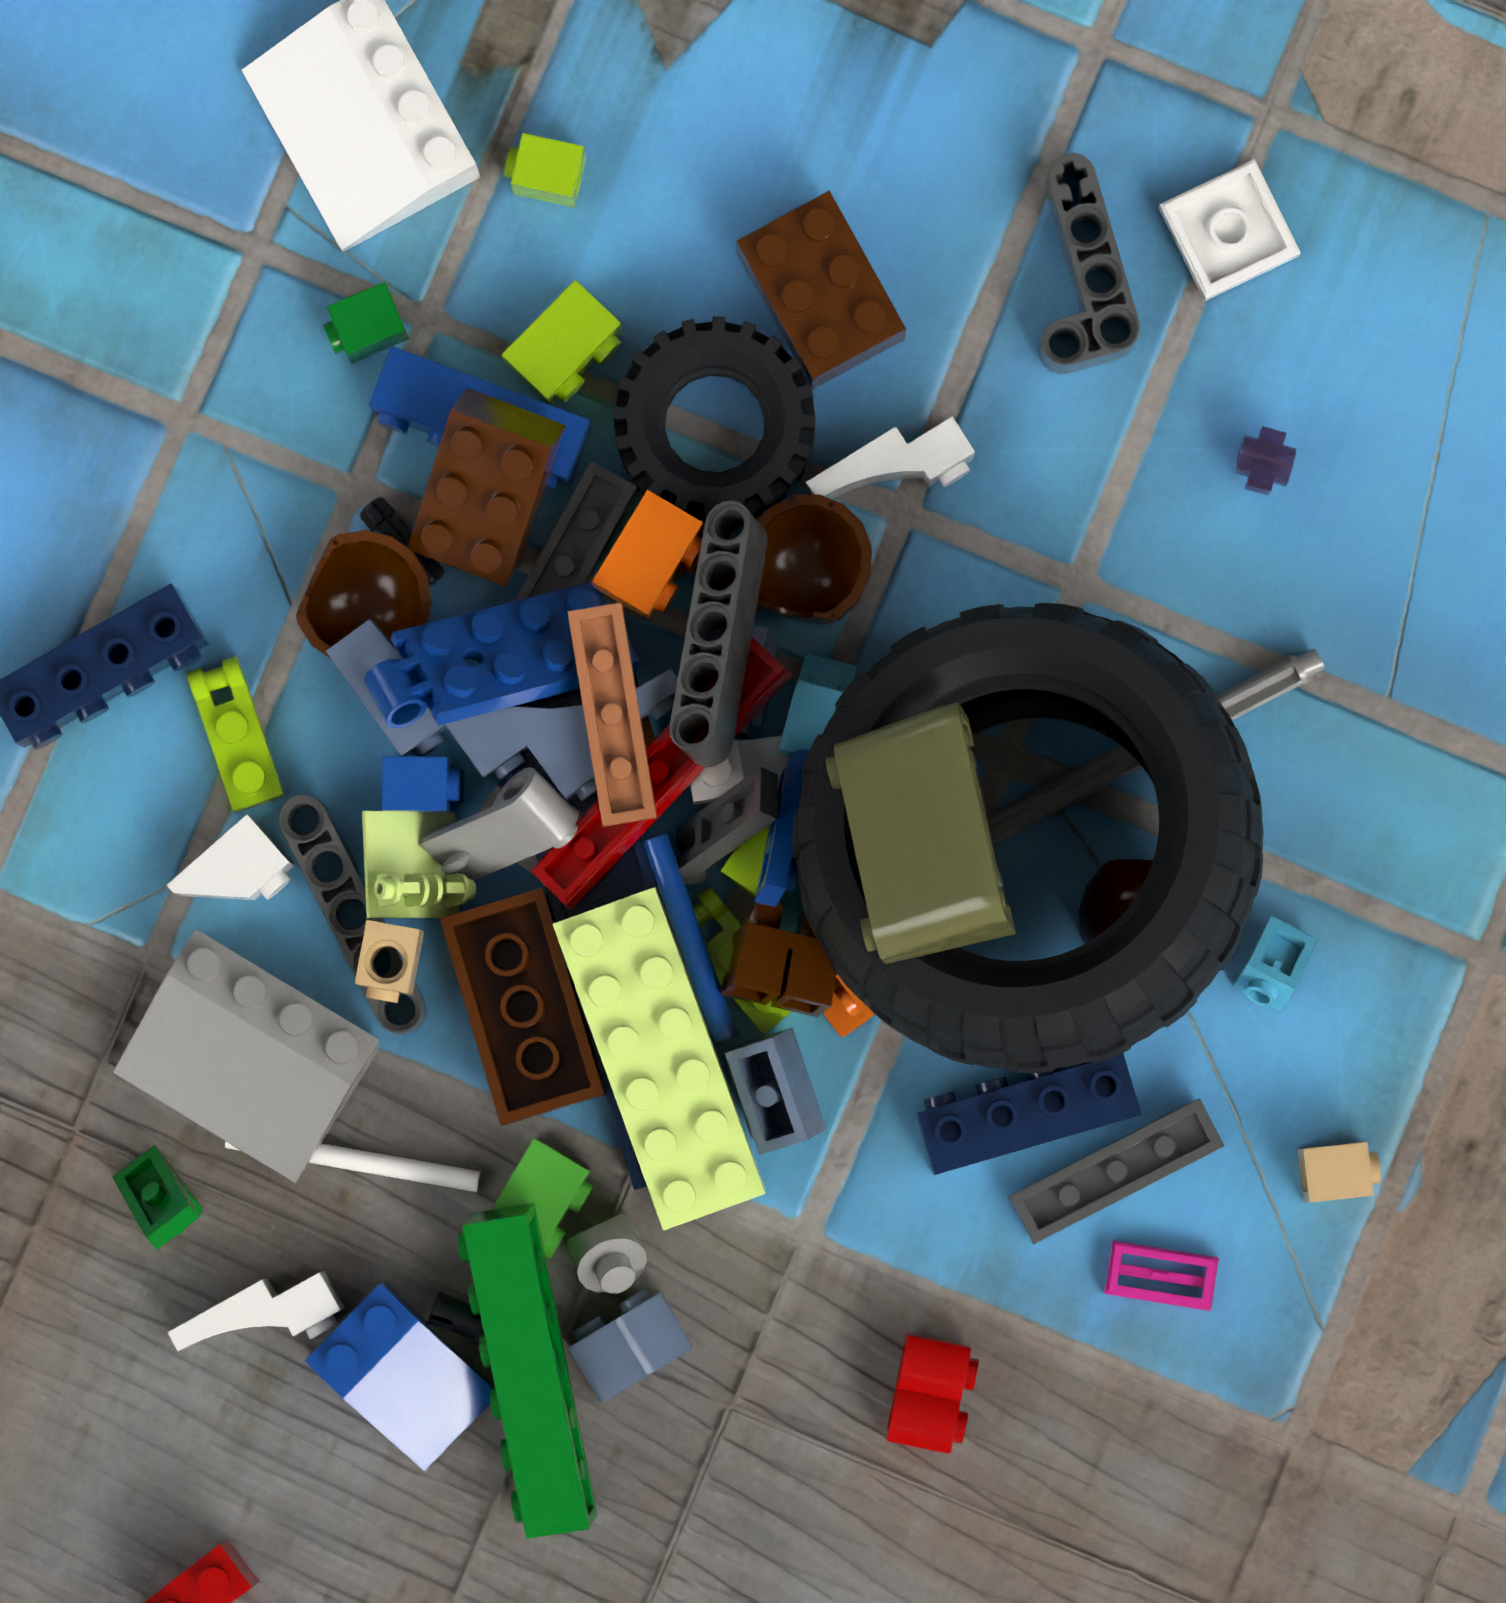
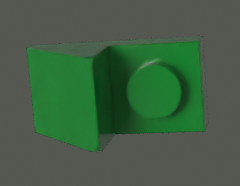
(157, 1197)

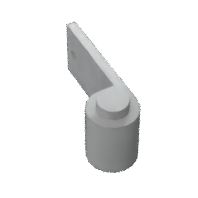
(521, 823)

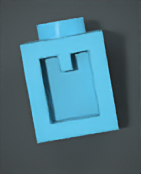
(1275, 964)

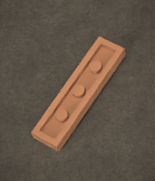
(612, 714)

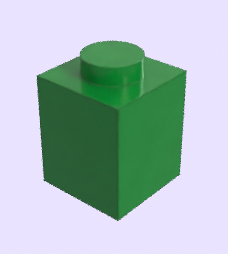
(365, 323)

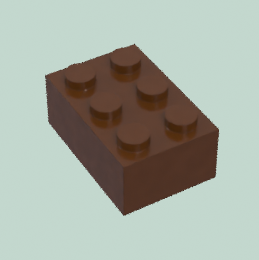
(821, 289)
(486, 487)

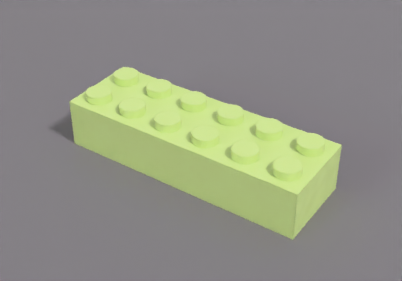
(659, 1058)

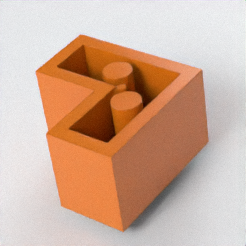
(649, 555)

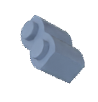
(630, 1345)

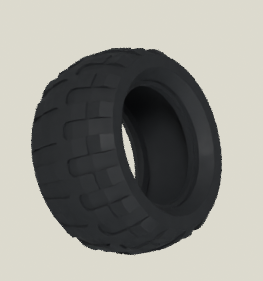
(1173, 934)

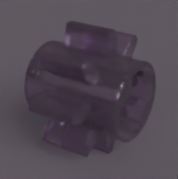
(1265, 460)

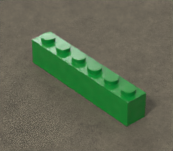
(528, 1371)

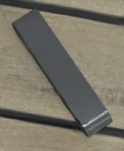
(729, 654)
(336, 894)

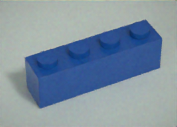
(422, 393)

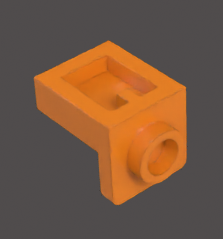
(846, 1010)

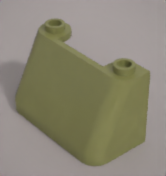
(921, 836)

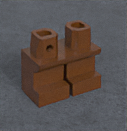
(779, 964)

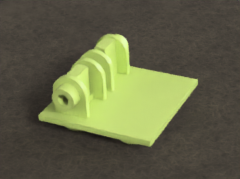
(401, 874)

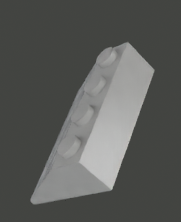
(246, 1056)

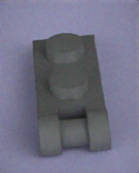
(726, 824)

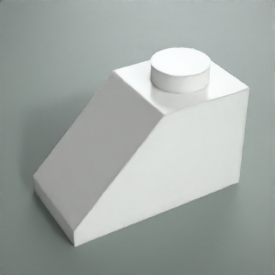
(236, 866)

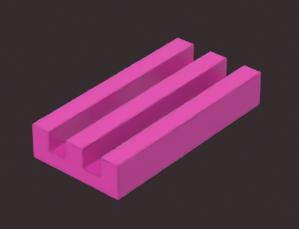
(1115, 1268)

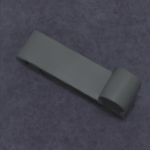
(1081, 260)

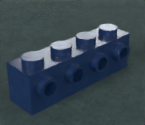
(99, 666)
(1025, 1113)

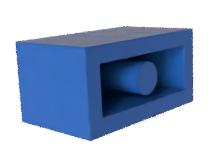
(421, 784)

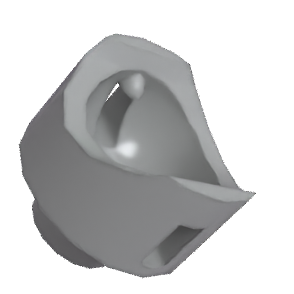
(608, 1255)

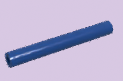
(689, 937)

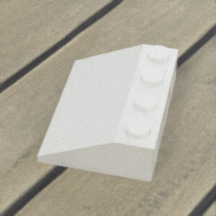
(360, 120)

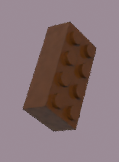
(522, 1007)

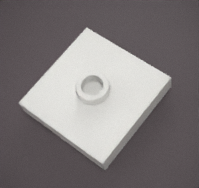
(1229, 230)

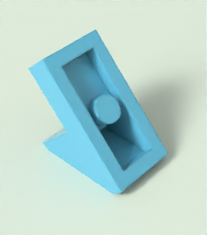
(813, 701)

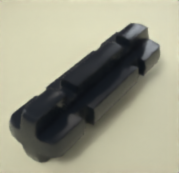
(379, 516)

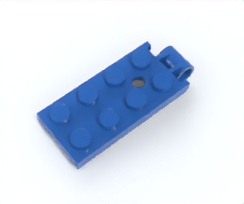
(521, 652)

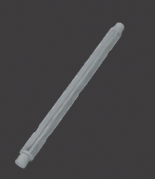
(1120, 763)

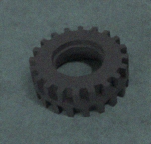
(718, 351)

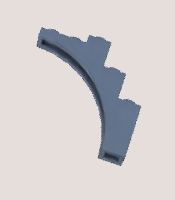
(498, 737)

